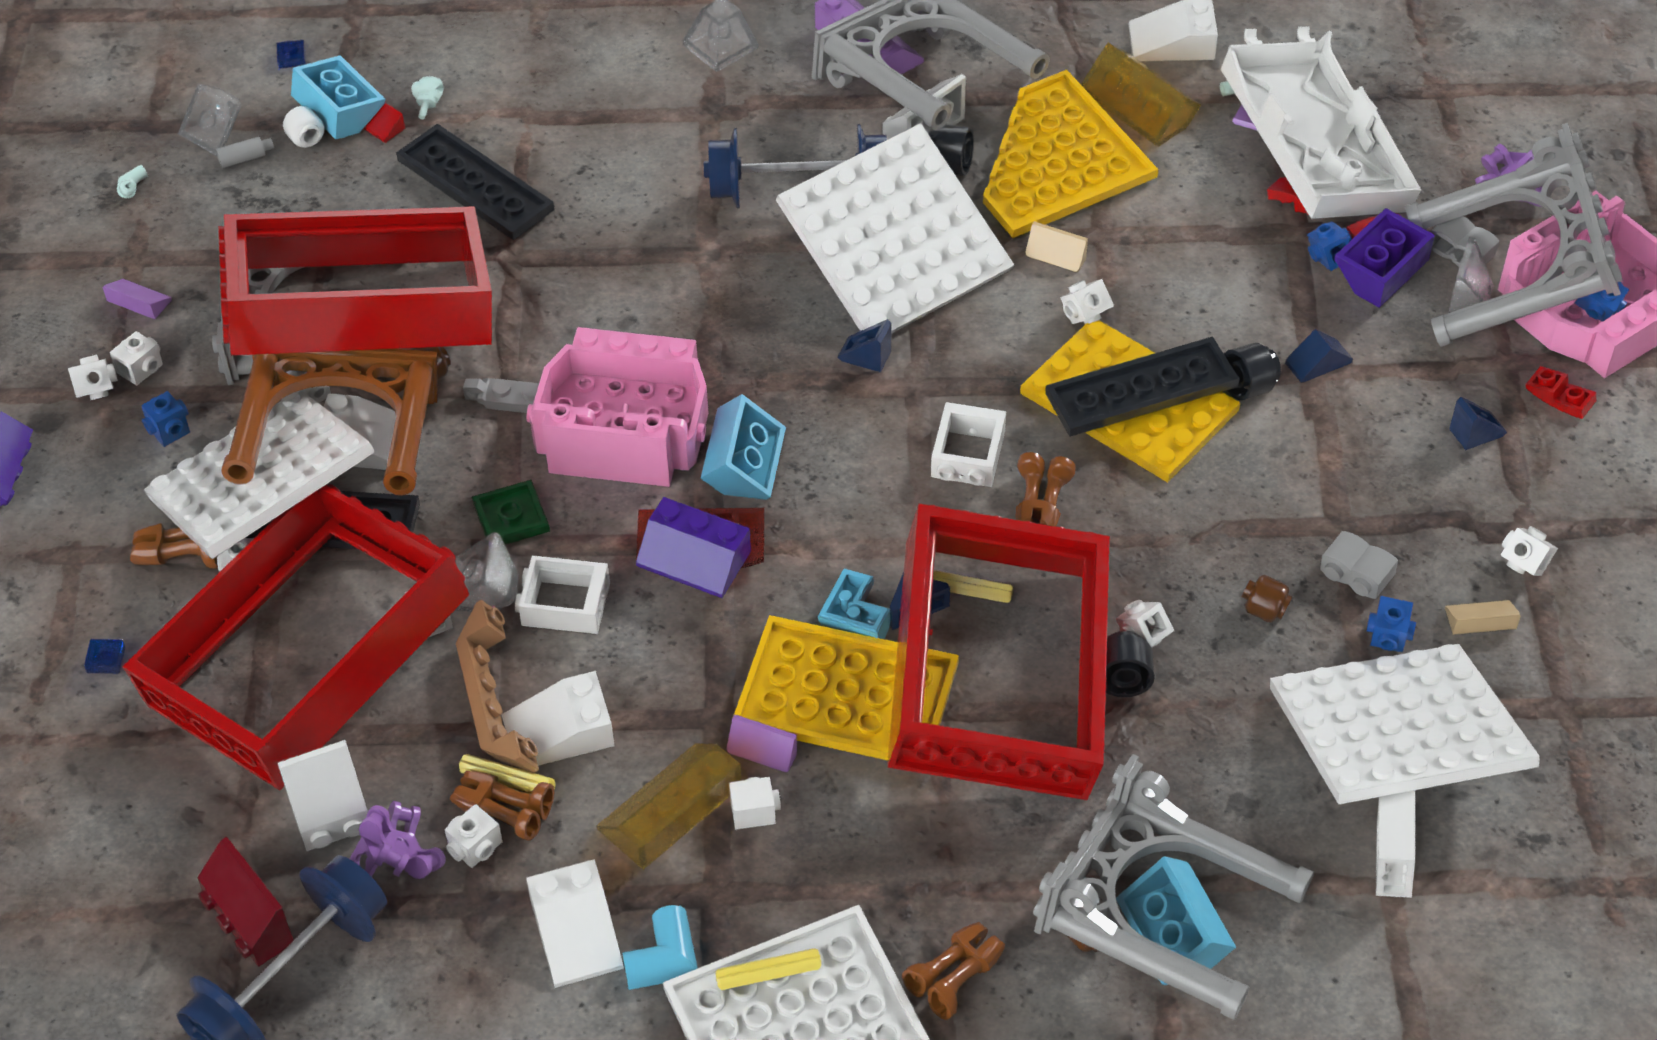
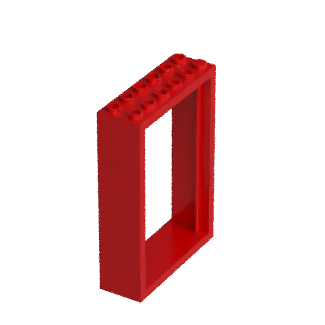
(354, 317)
(250, 581)
(981, 755)

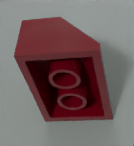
(243, 904)

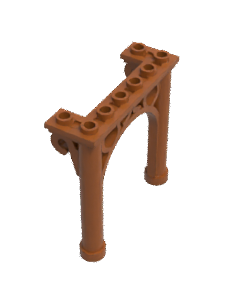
(358, 369)

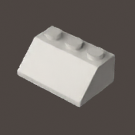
(949, 91)

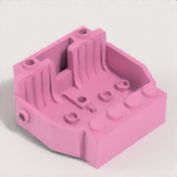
(1567, 327)
(621, 432)

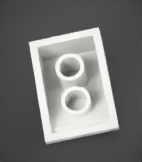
(1175, 32)
(370, 421)
(564, 719)
(324, 795)
(574, 923)

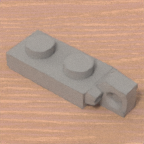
(501, 393)

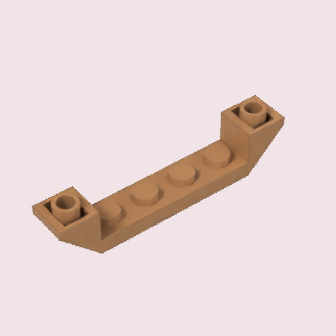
(480, 633)

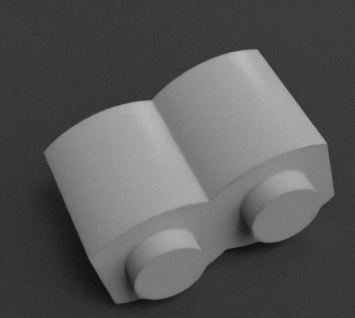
(1453, 236)
(1358, 564)

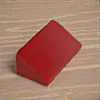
(386, 123)

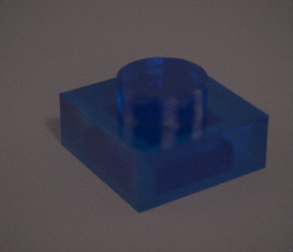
(291, 54)
(104, 656)

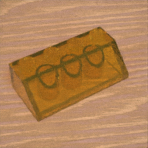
(1139, 95)
(671, 803)

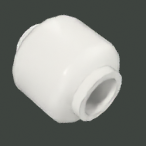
(303, 126)

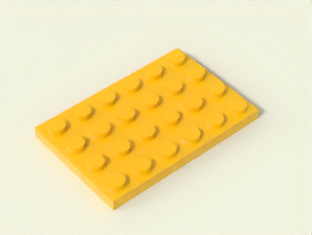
(1155, 441)
(834, 686)

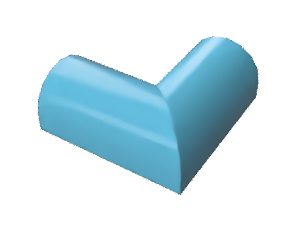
(847, 607)
(670, 957)

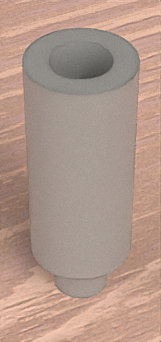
(243, 151)

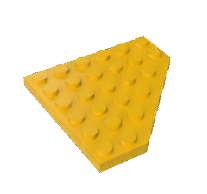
(1060, 157)

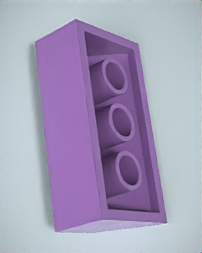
(894, 52)

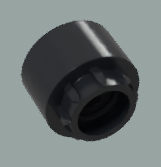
(955, 146)
(1256, 367)
(1128, 665)

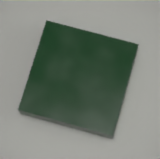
(511, 512)

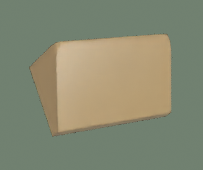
(1057, 247)
(1482, 617)

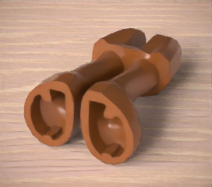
(1032, 469)
(157, 545)
(484, 789)
(942, 994)

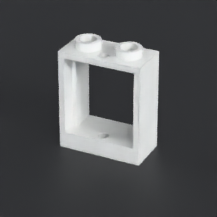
(972, 422)
(564, 572)
(1395, 845)

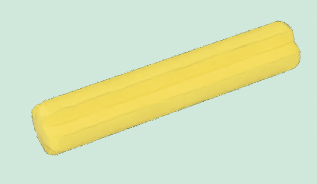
(976, 587)
(506, 774)
(768, 969)

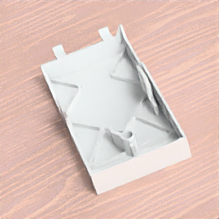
(1319, 127)

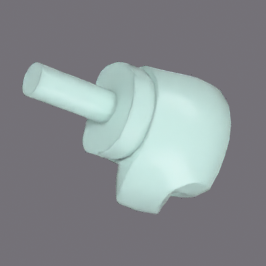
(427, 92)

